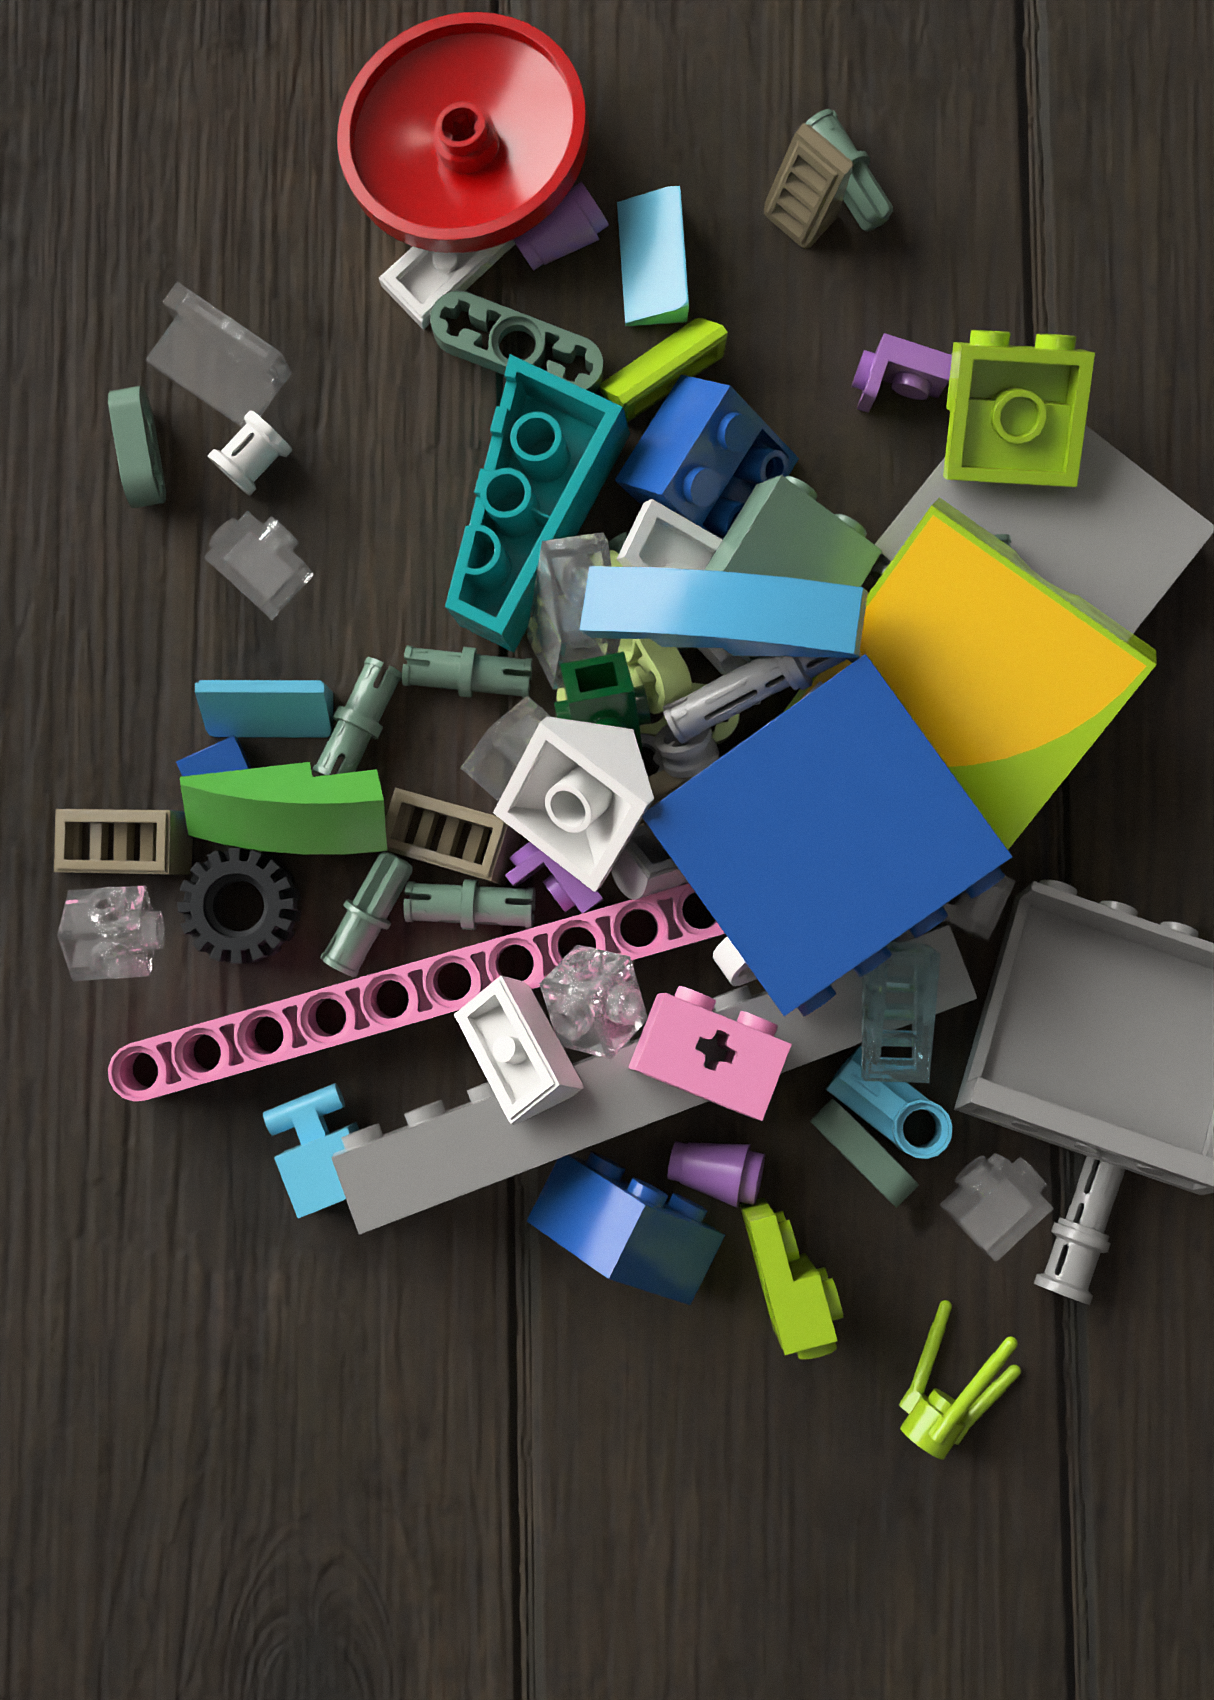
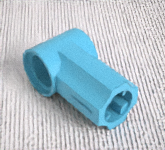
(887, 1106)

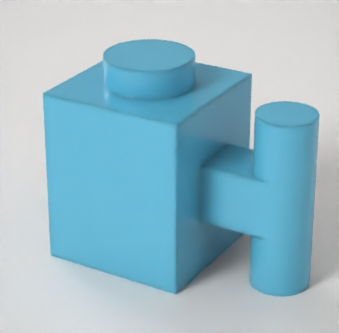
(309, 1166)

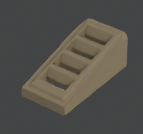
(808, 187)
(163, 841)
(501, 846)

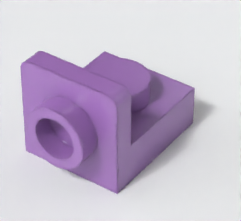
(907, 365)
(561, 884)

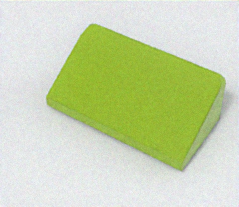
(657, 370)

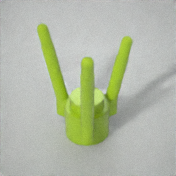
(939, 1420)

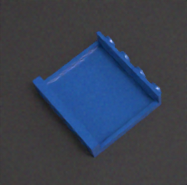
(828, 838)

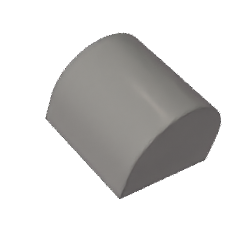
(645, 866)

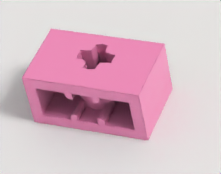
(740, 1081)

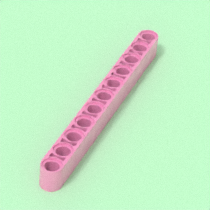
(297, 1014)

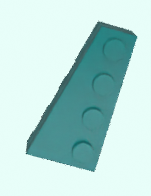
(537, 485)

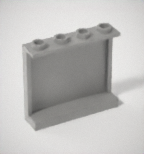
(1108, 540)
(1100, 1036)

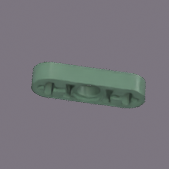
(481, 311)

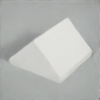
(578, 795)

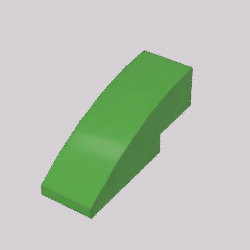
(287, 810)

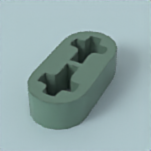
(137, 447)
(864, 1153)

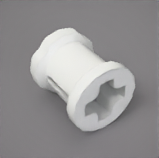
(250, 452)

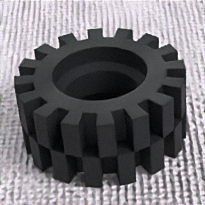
(201, 906)

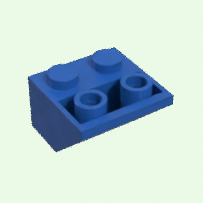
(704, 455)

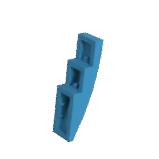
(725, 611)

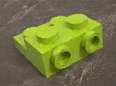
(1017, 409)
(796, 1293)

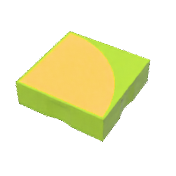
(995, 664)

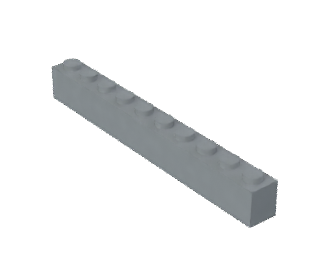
(475, 1144)

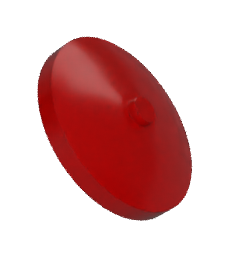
(463, 132)

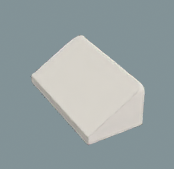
(518, 1049)

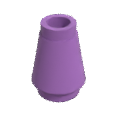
(564, 230)
(718, 1170)

